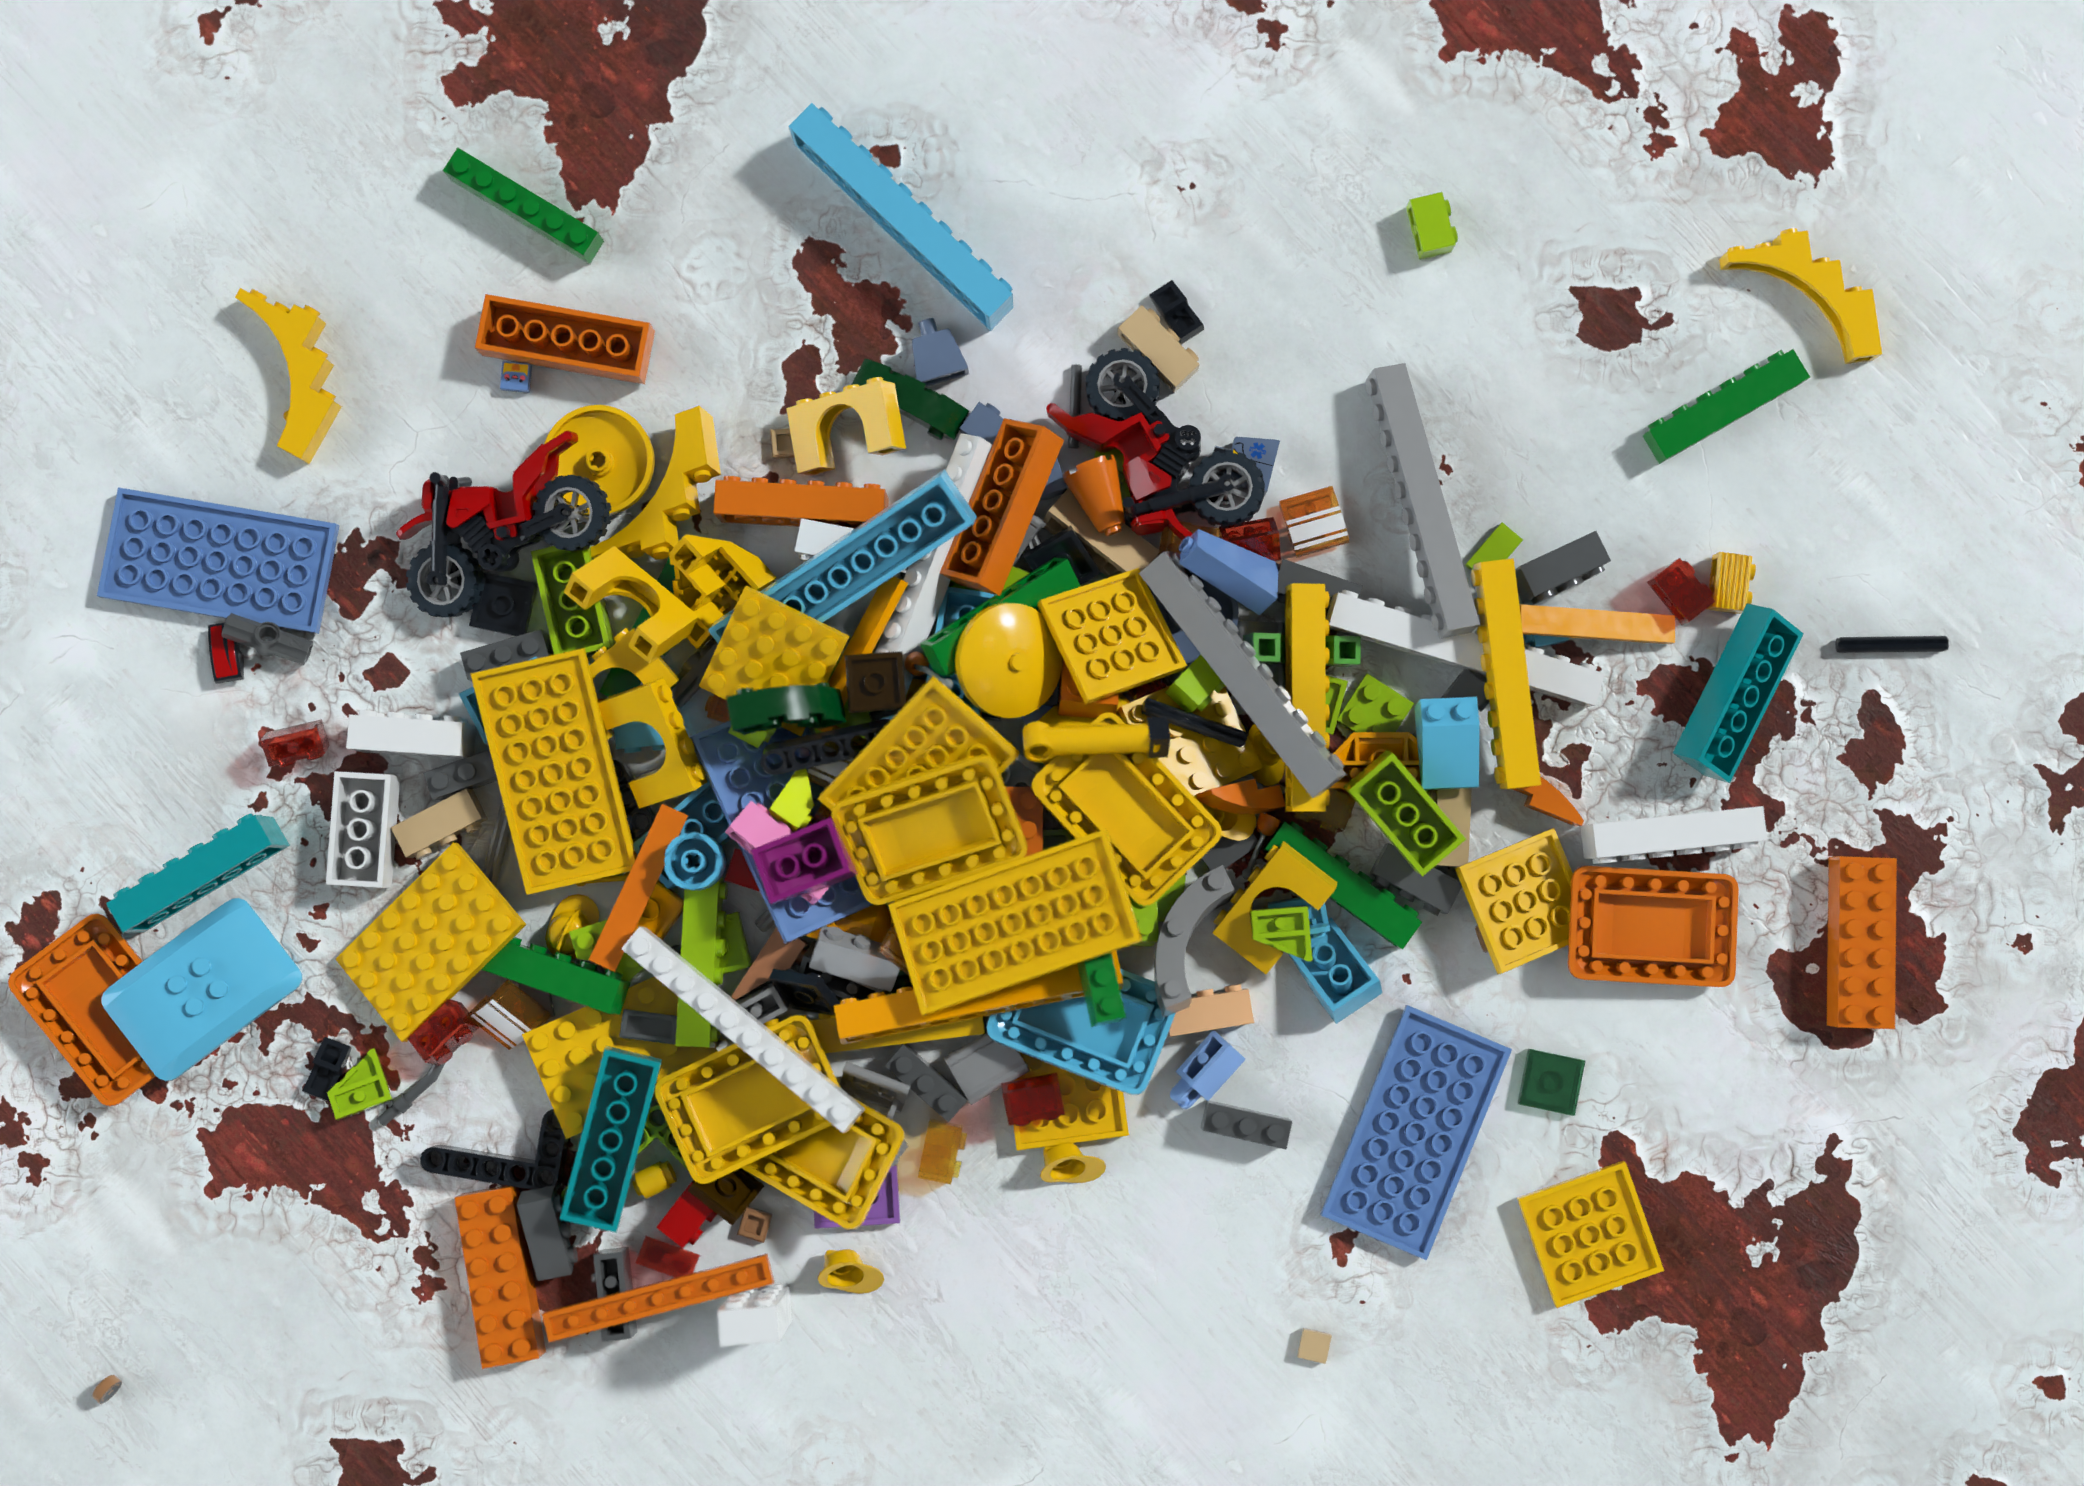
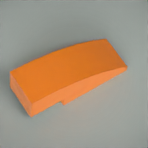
(1243, 798)
(1551, 802)

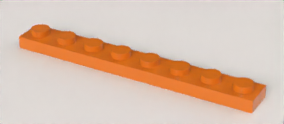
(658, 1297)

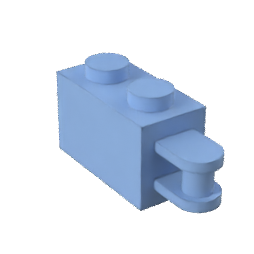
(1205, 1070)

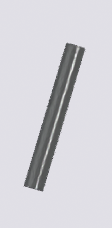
(1075, 398)

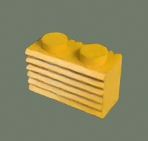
(1730, 582)

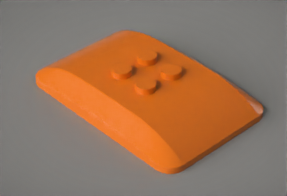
(1653, 926)
(64, 995)

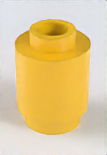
(654, 1179)

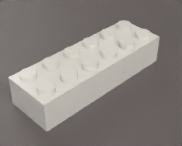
(1678, 832)

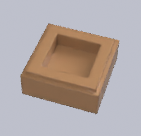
(755, 1224)

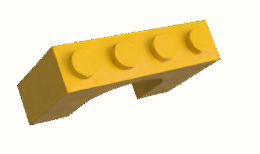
(812, 423)
(618, 575)
(622, 656)
(654, 705)
(1283, 869)

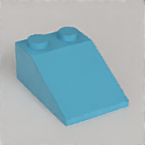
(1448, 742)
(1338, 974)

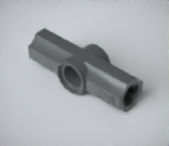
(251, 632)
(692, 674)

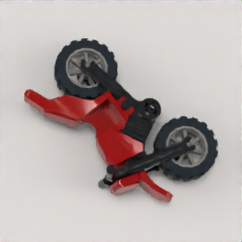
(1156, 453)
(498, 526)

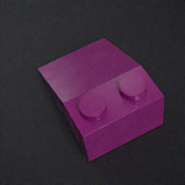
(803, 862)

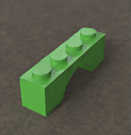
(1270, 649)

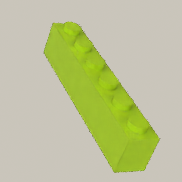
(702, 949)

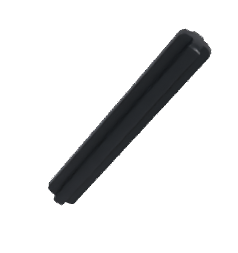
(1892, 644)
(1194, 722)

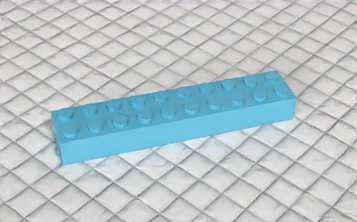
(902, 216)
(871, 552)

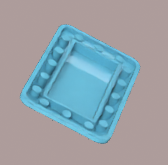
(201, 989)
(1109, 1054)

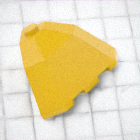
(712, 578)

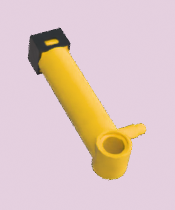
(1047, 742)

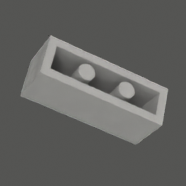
(853, 958)

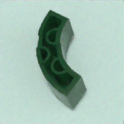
(922, 405)
(767, 708)

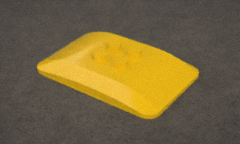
(1147, 811)
(929, 829)
(735, 1110)
(835, 1169)

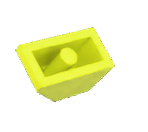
(794, 802)

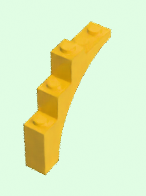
(1821, 280)
(311, 407)
(676, 499)

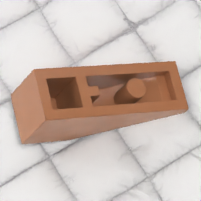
(772, 956)

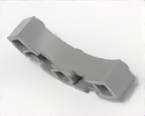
(1187, 912)

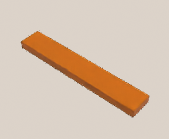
(637, 888)

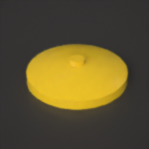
(608, 451)
(1008, 660)

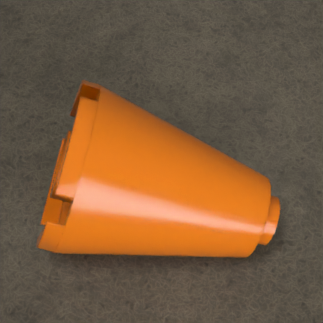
(1098, 493)

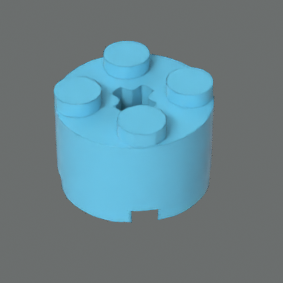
(711, 861)

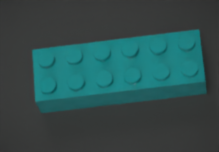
(1738, 692)
(197, 874)
(610, 1139)

